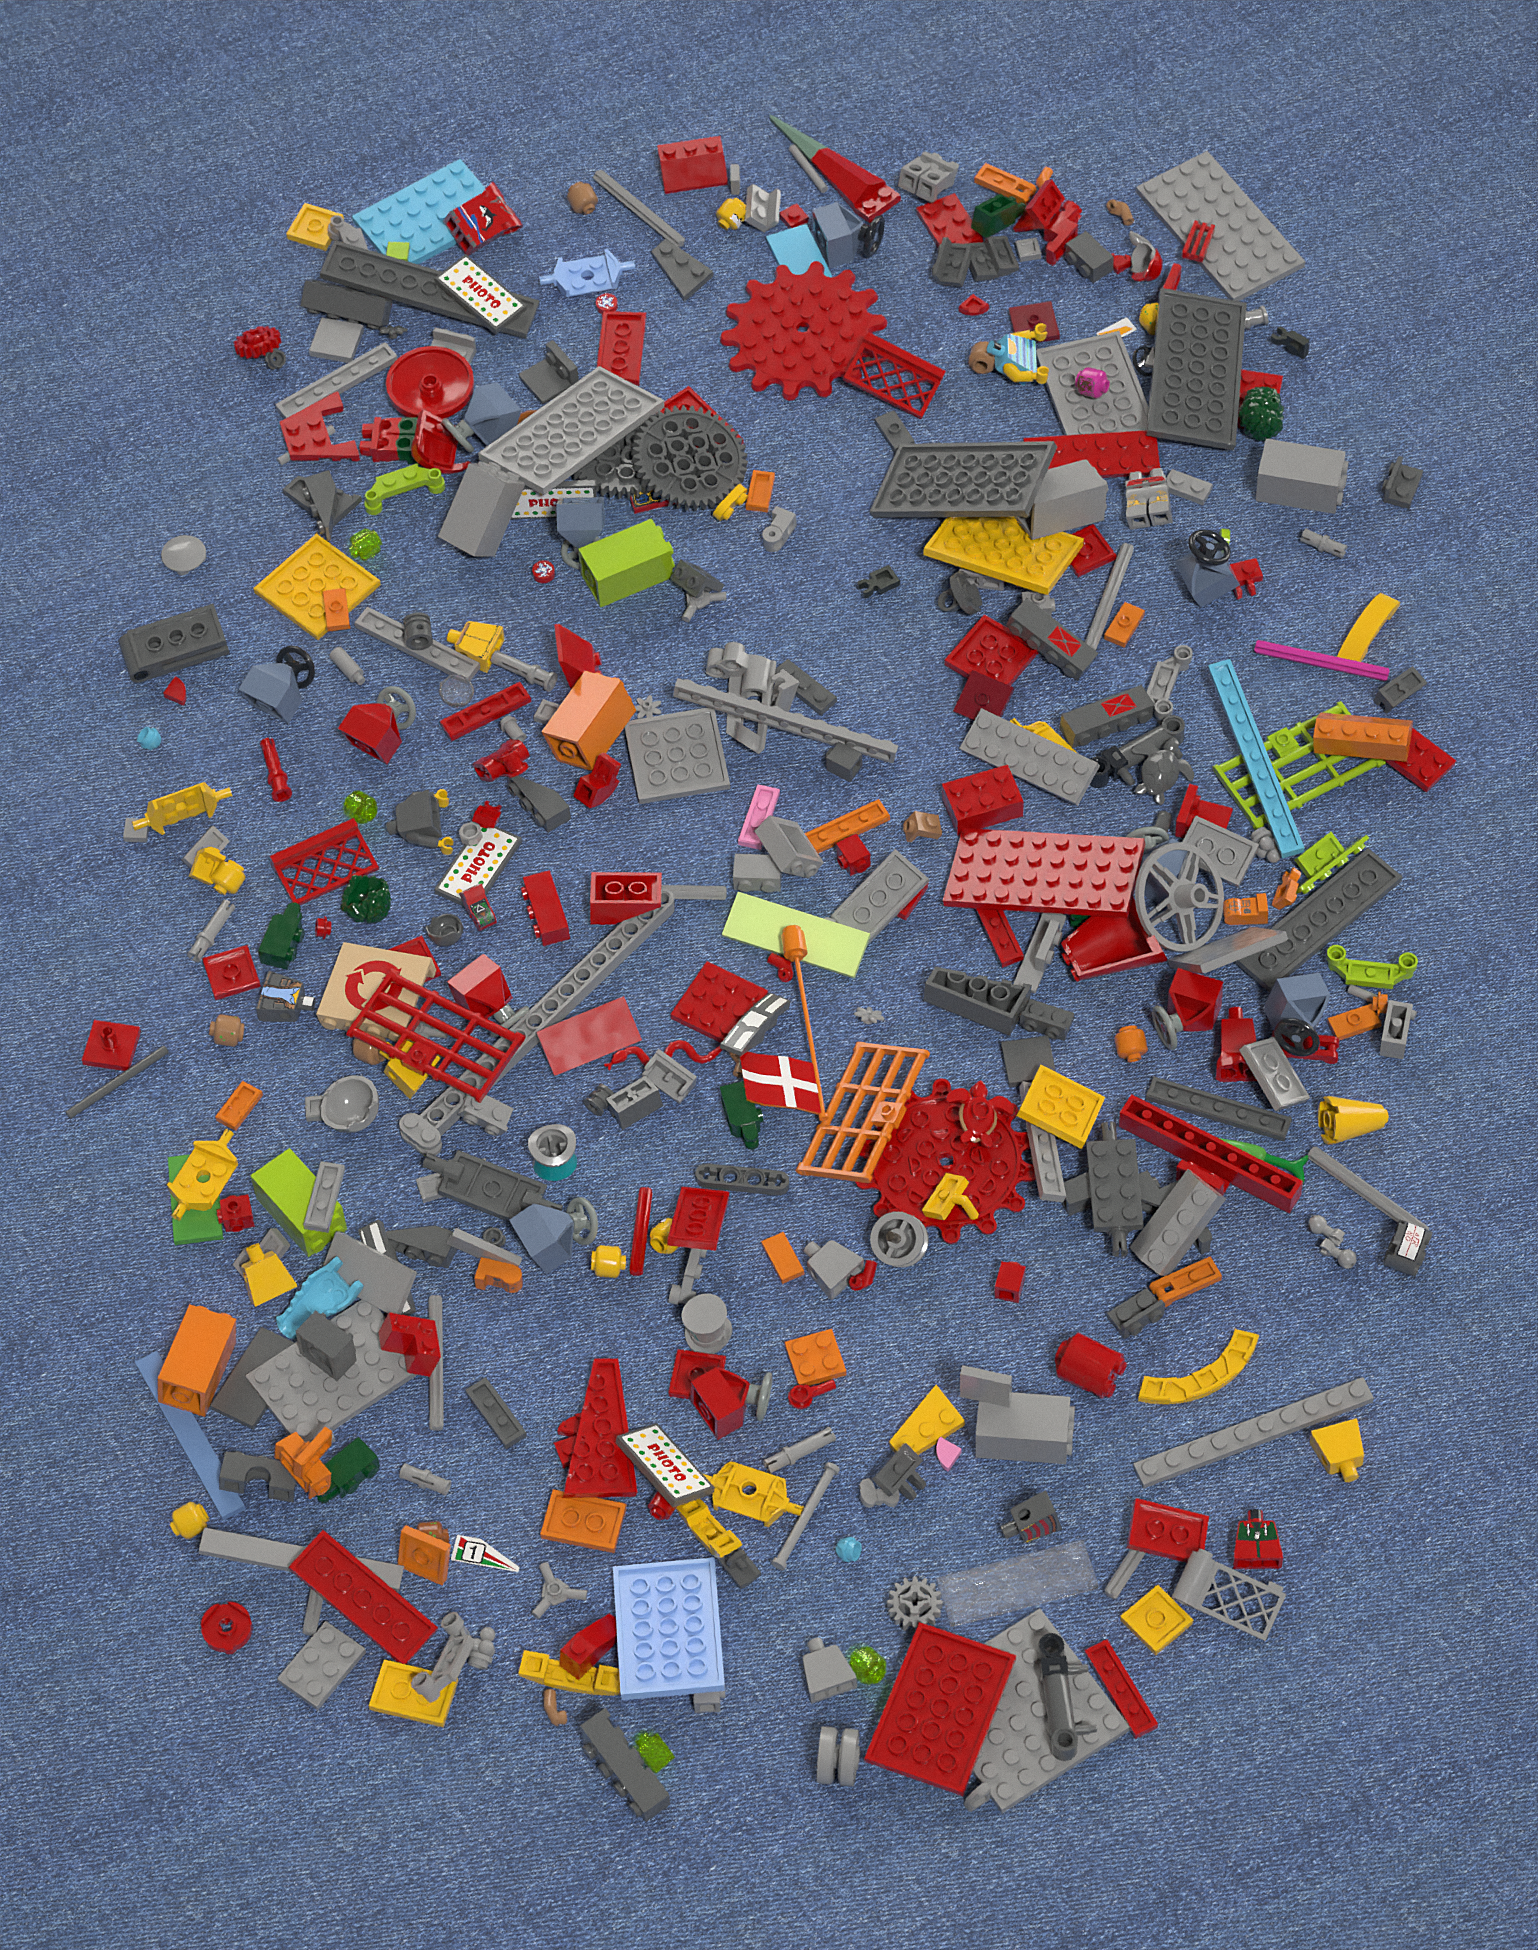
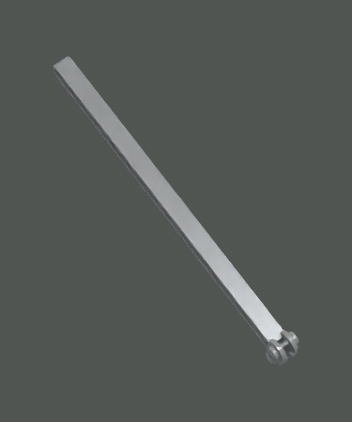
(426, 1134)

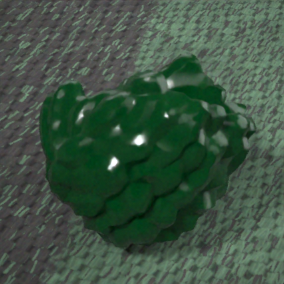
(1261, 413)
(366, 899)

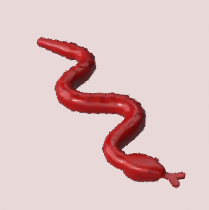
(622, 1055)

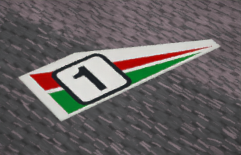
(480, 1553)

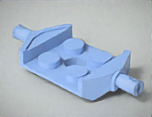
(604, 270)

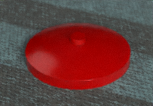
(430, 380)

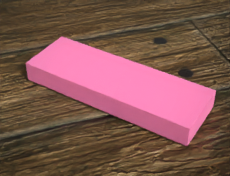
(761, 807)

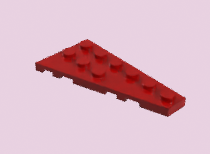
(597, 1462)

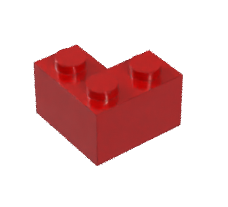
(413, 1338)

